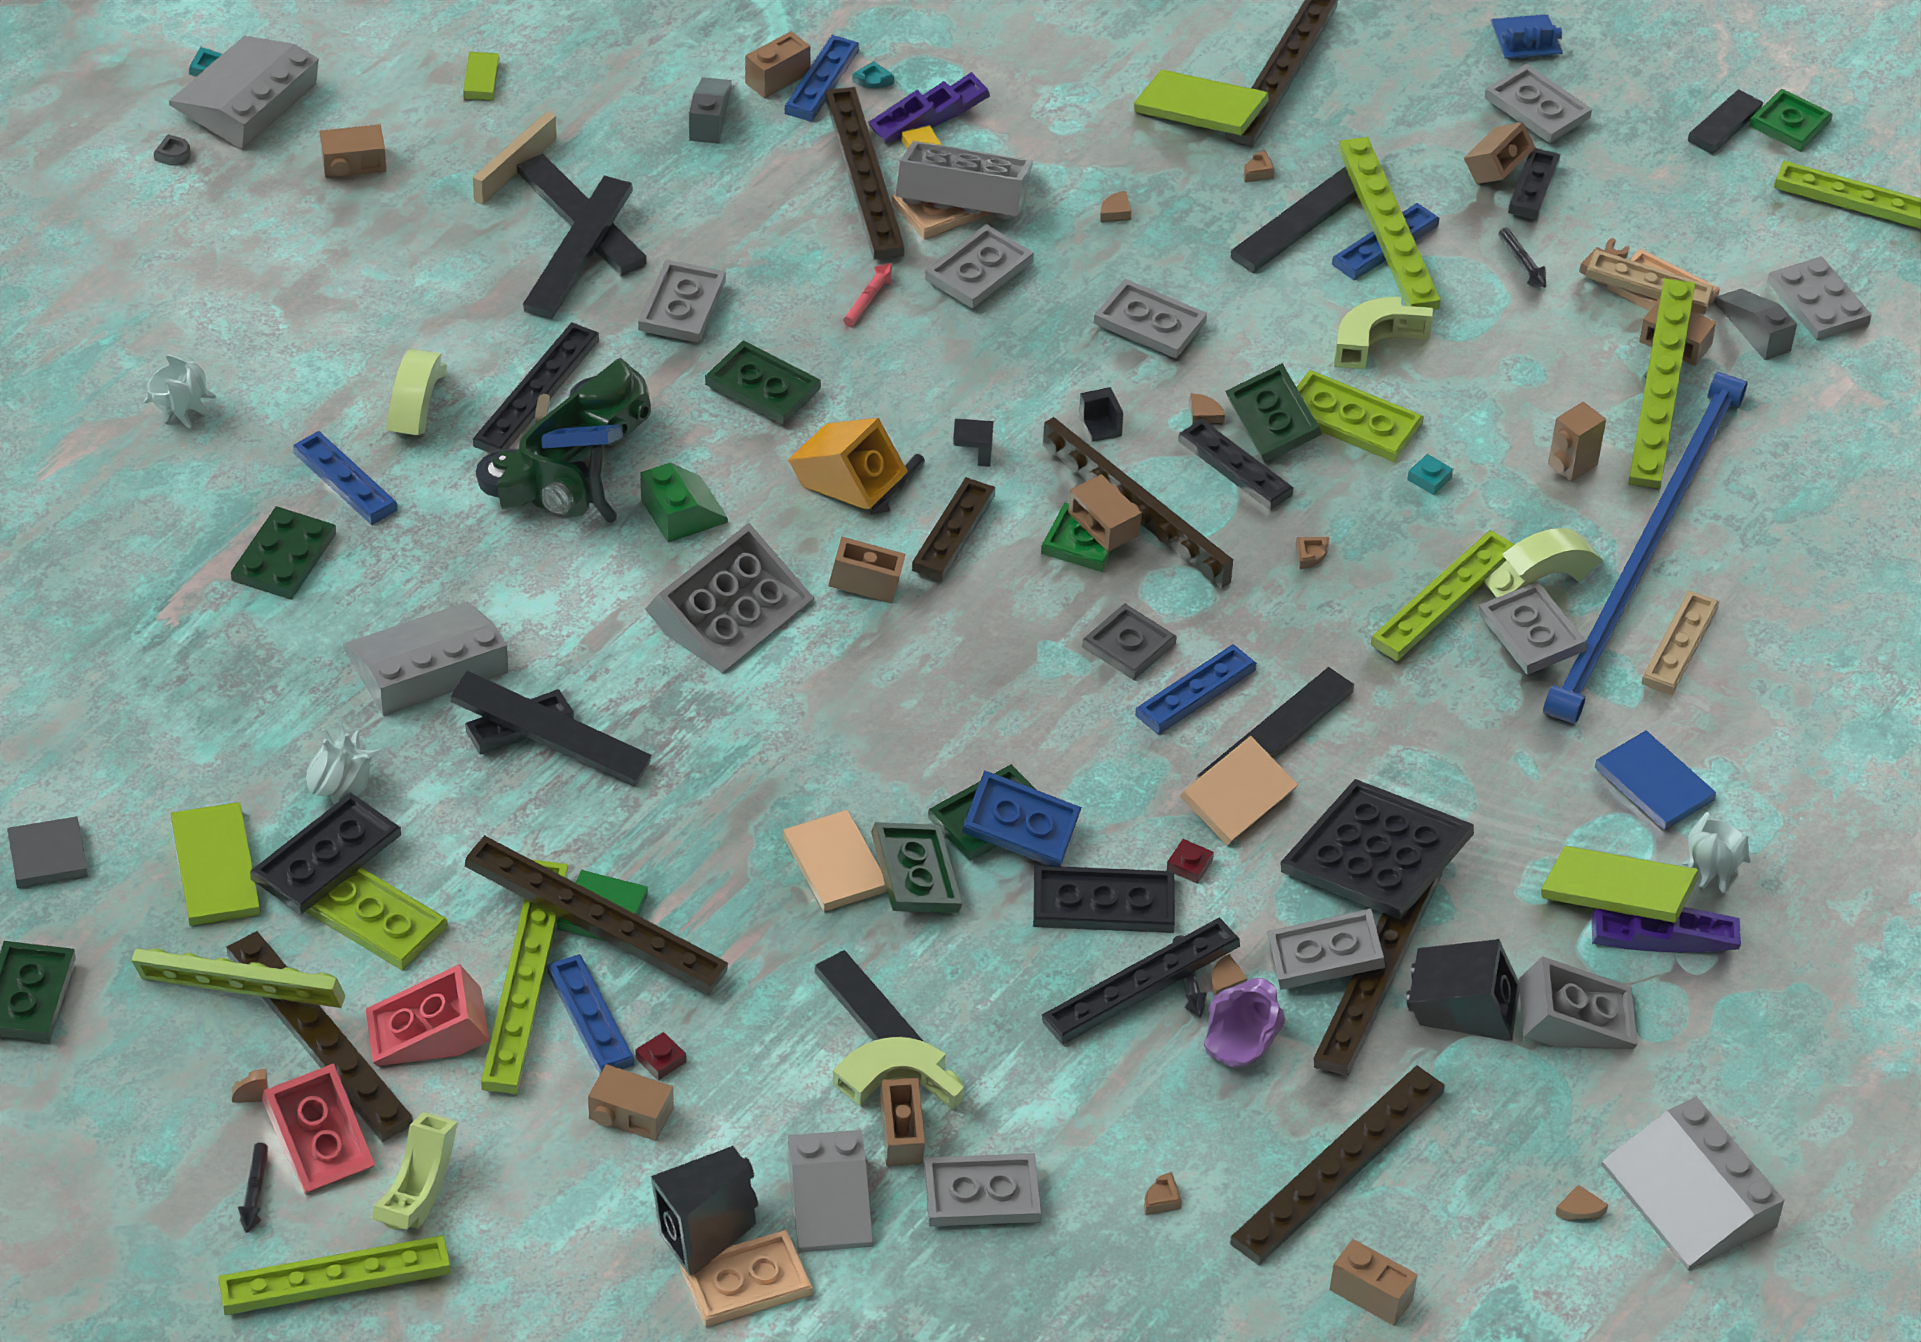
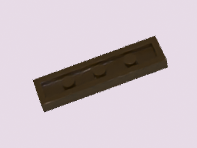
(953, 529)

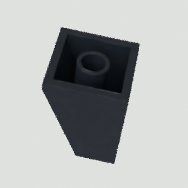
(1465, 989)
(705, 1206)

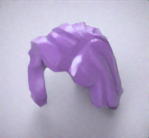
(1243, 1023)

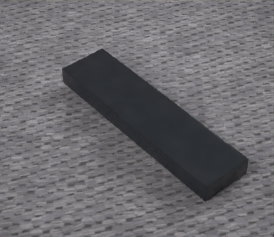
(1235, 464)
(862, 998)

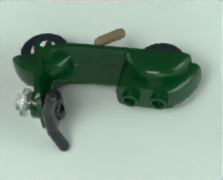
(544, 474)

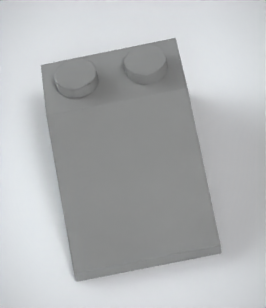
(1575, 1008)
(829, 1190)

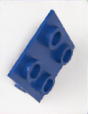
(1527, 36)

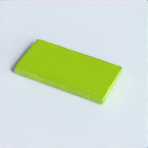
(1201, 102)
(1359, 416)
(215, 863)
(1620, 883)
(379, 918)

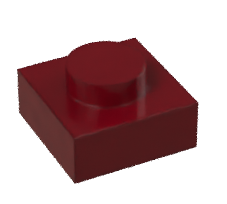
(1190, 861)
(660, 1055)

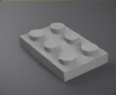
(1538, 103)
(979, 266)
(1819, 298)
(682, 301)
(1150, 318)
(1532, 627)
(1326, 949)
(982, 1189)

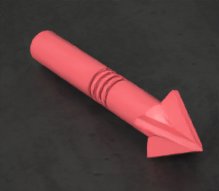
(882, 276)

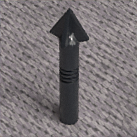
(1536, 274)
(912, 467)
(1194, 996)
(249, 1212)

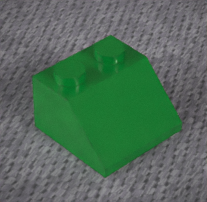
(679, 501)

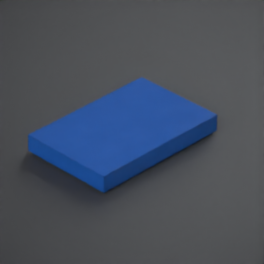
(582, 436)
(1655, 780)
(1021, 819)

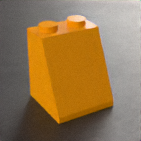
(849, 462)

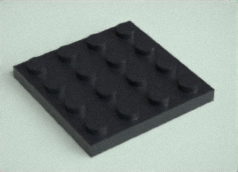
(1377, 848)

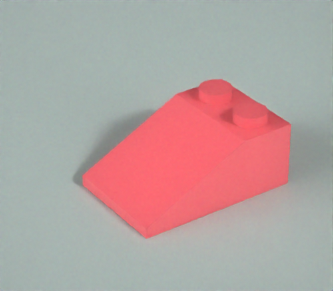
(429, 1020)
(317, 1128)

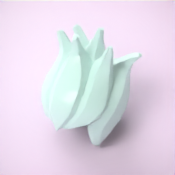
(178, 388)
(339, 766)
(1716, 851)

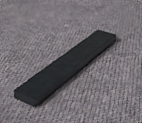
(569, 202)
(1295, 222)
(577, 247)
(543, 378)
(1297, 714)
(551, 728)
(1140, 980)

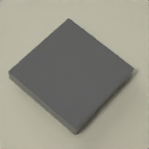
(1129, 641)
(47, 852)

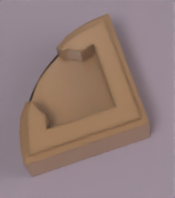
(1258, 168)
(1115, 207)
(1205, 408)
(1311, 550)
(1226, 975)
(251, 1087)
(1162, 1195)
(1581, 1205)

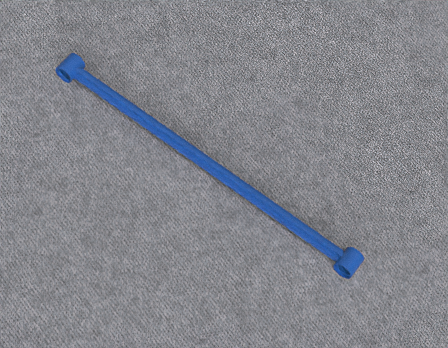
(1567, 702)

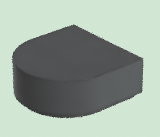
(172, 151)

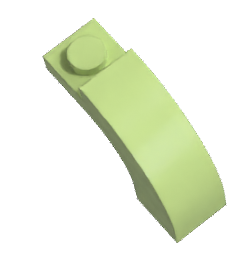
(1375, 321)
(413, 391)
(1543, 555)
(897, 1058)
(420, 1175)

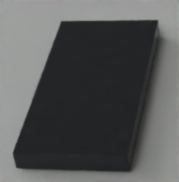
(325, 853)
(1104, 899)

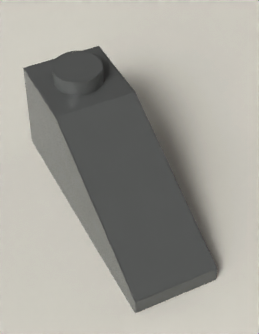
(709, 109)
(1760, 321)

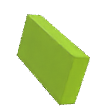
(481, 76)

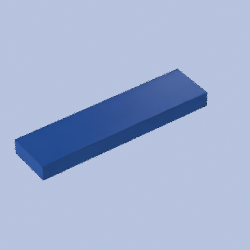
(821, 76)
(1367, 253)
(345, 477)
(1195, 689)
(590, 1013)

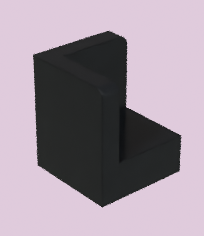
(1101, 414)
(975, 434)

